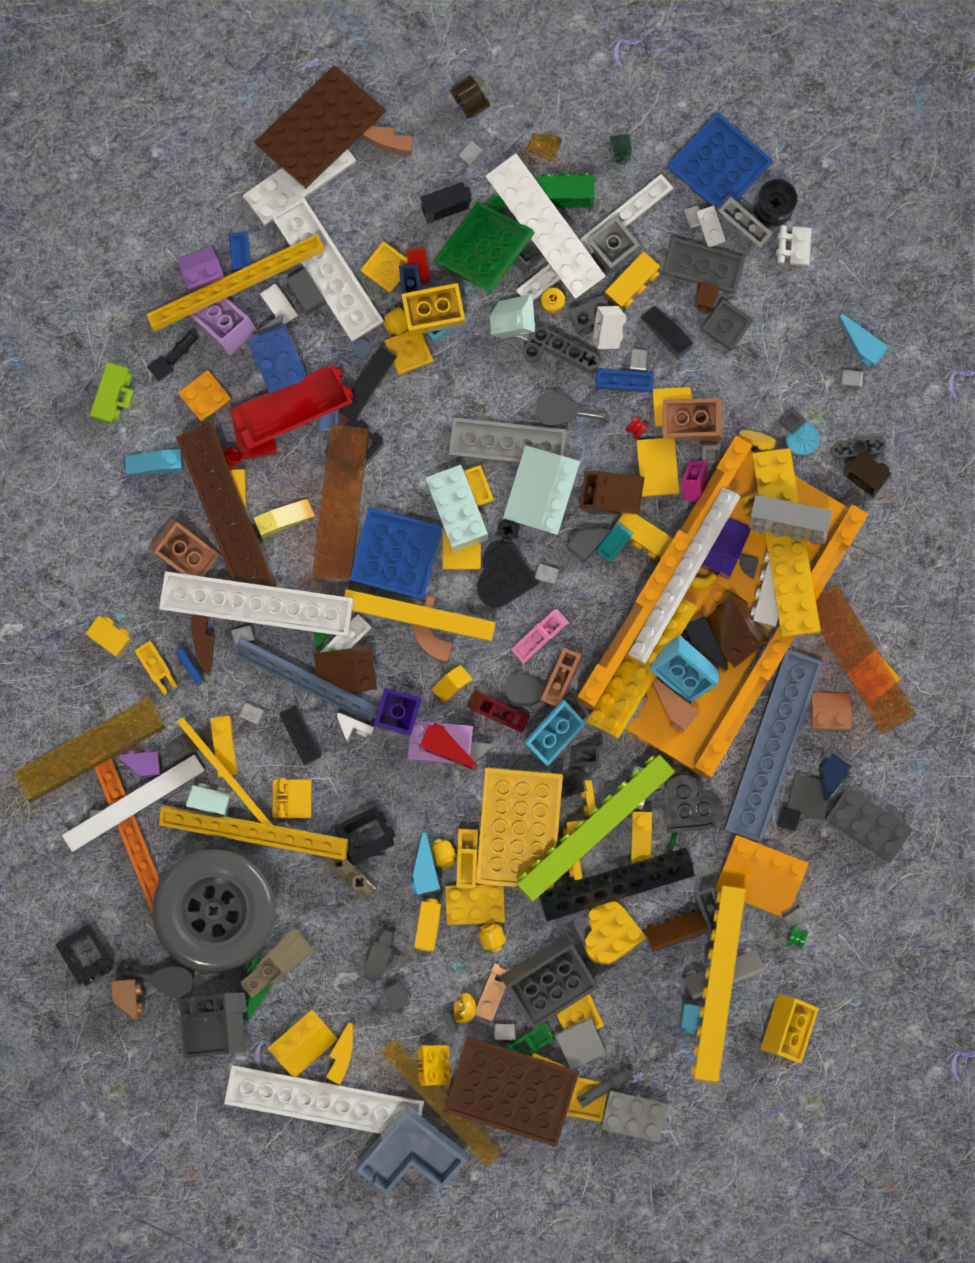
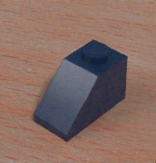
(409, 278)
(832, 774)

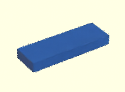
(624, 380)

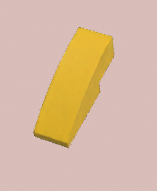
(467, 858)
(342, 1054)

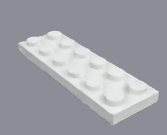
(282, 190)

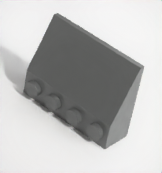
(549, 981)

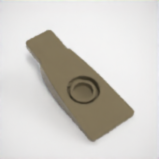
(278, 962)

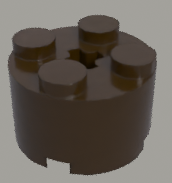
(470, 96)

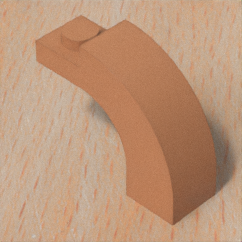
(431, 645)

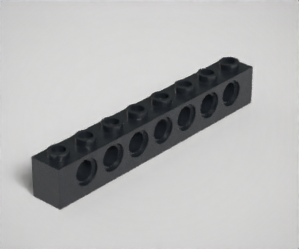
(616, 884)

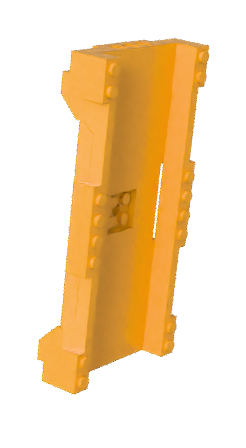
(729, 703)

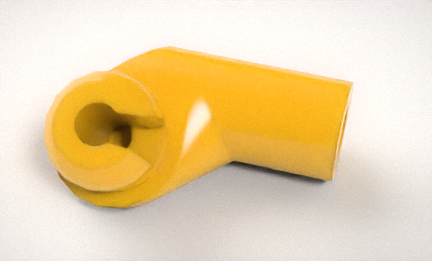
(703, 583)

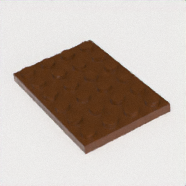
(320, 127)
(511, 1091)

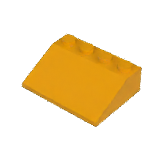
(766, 874)

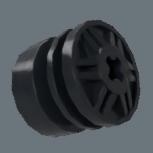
(780, 193)

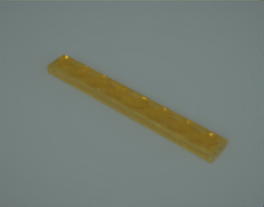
(437, 1100)

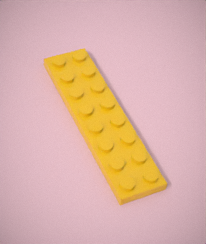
(634, 679)

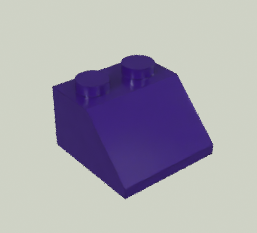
(397, 712)

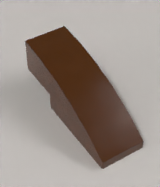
(202, 642)

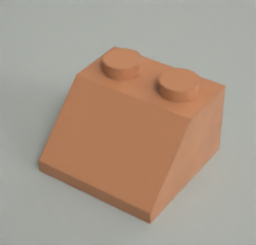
(830, 712)

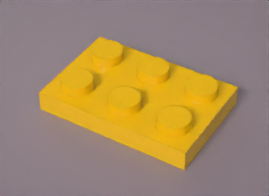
(475, 905)

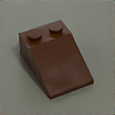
(735, 631)
(347, 668)

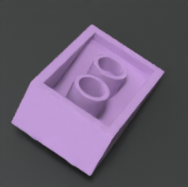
(225, 325)
(461, 734)

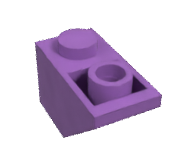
(144, 764)

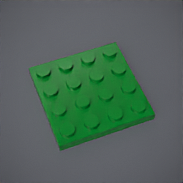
(484, 247)

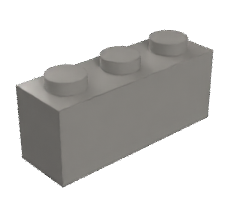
(744, 220)

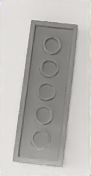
(502, 440)

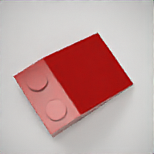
(441, 743)

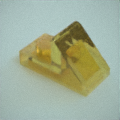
(544, 145)

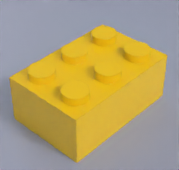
(433, 309)

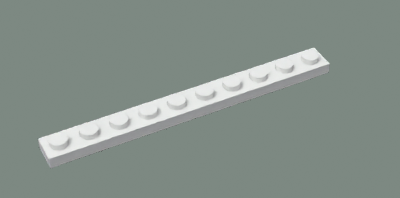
(626, 214)
(684, 575)

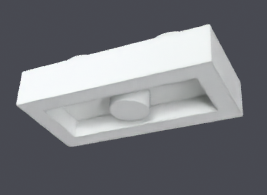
(710, 226)

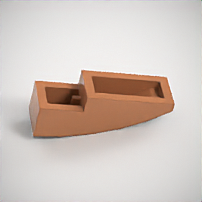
(385, 139)

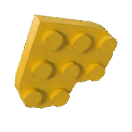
(611, 933)

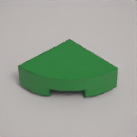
(496, 203)

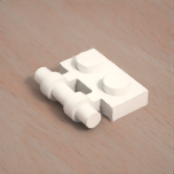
(800, 245)

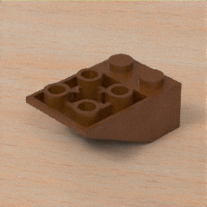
(611, 493)

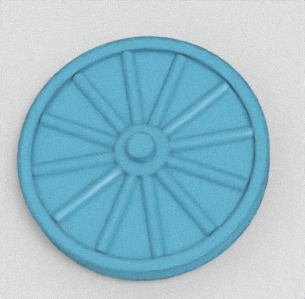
(804, 440)

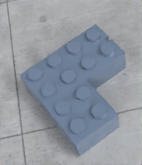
(409, 1143)

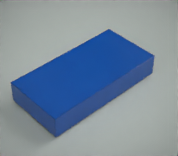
(239, 250)
(189, 667)

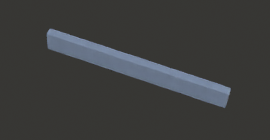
(305, 680)

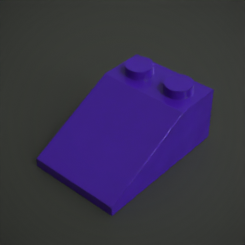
(726, 549)

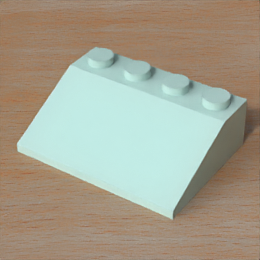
(541, 489)

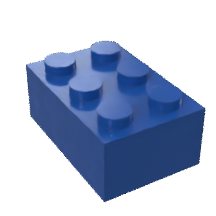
(276, 358)

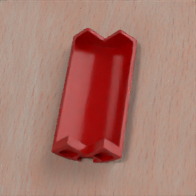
(291, 406)

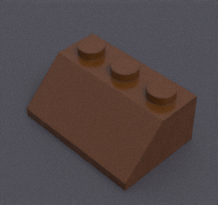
(675, 930)

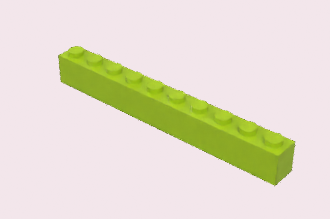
(595, 828)

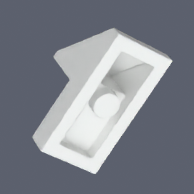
(349, 724)

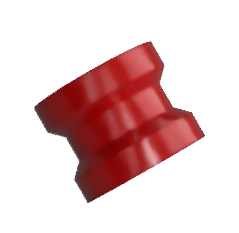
(636, 428)
(233, 457)

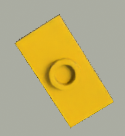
(479, 486)

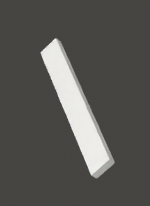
(133, 803)

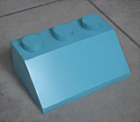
(685, 670)
(554, 733)

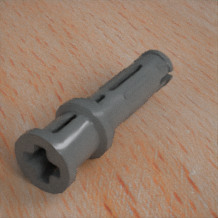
(613, 1082)

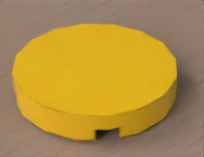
(758, 439)

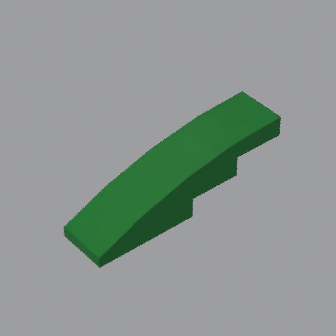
(533, 1040)

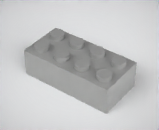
(790, 520)

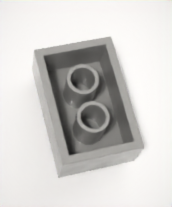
(634, 1116)

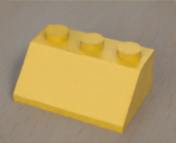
(789, 1028)
(302, 1043)

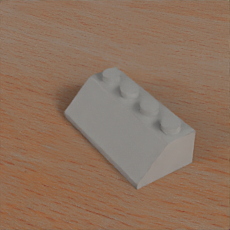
(746, 966)

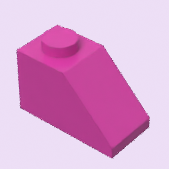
(694, 480)

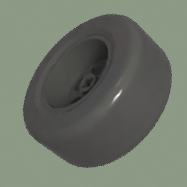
(252, 901)

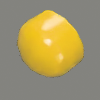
(464, 1008)

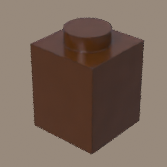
(706, 297)

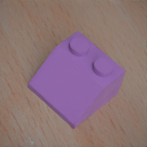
(200, 269)

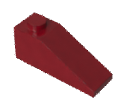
(498, 711)

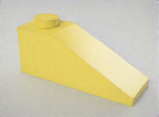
(283, 518)

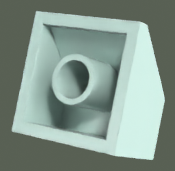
(513, 317)
(208, 800)

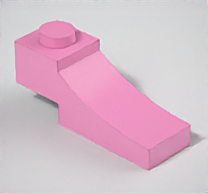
(540, 636)

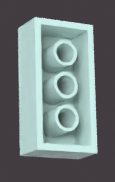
(456, 508)

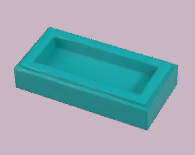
(614, 542)

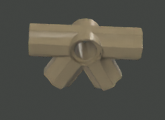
(351, 876)

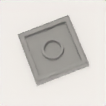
(580, 1043)

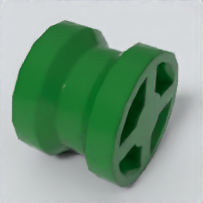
(797, 937)

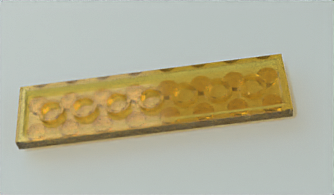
(89, 750)

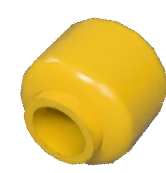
(548, 301)
(395, 321)
(443, 854)
(491, 936)

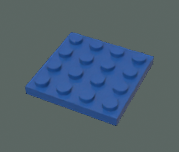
(719, 162)
(396, 553)

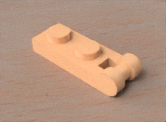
(491, 995)

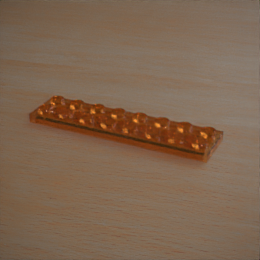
(340, 502)
(861, 661)

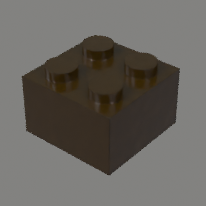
(867, 473)

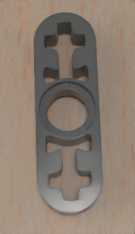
(843, 444)

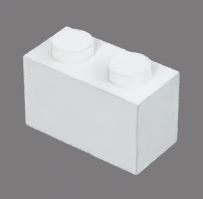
(608, 327)

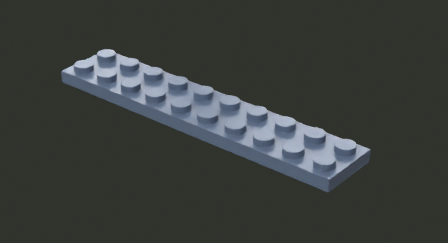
(773, 746)

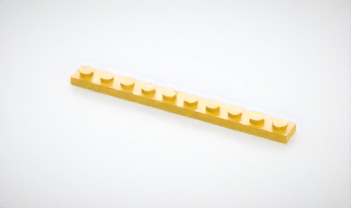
(235, 282)
(253, 832)

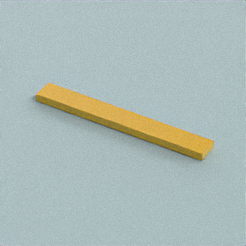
(421, 616)
(223, 771)

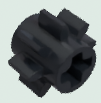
(506, 526)

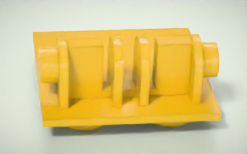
(291, 798)
(435, 1065)

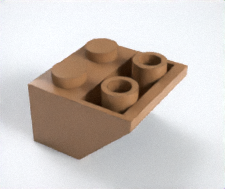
(127, 996)

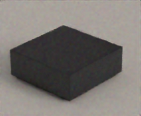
(160, 368)
(788, 818)

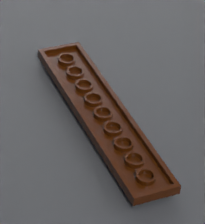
(224, 506)

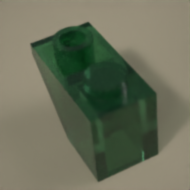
(620, 149)

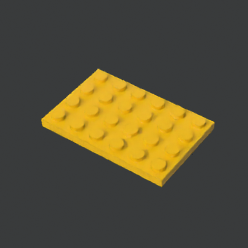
(517, 823)

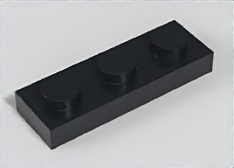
(300, 735)

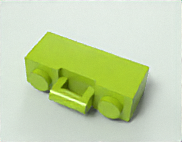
(109, 392)

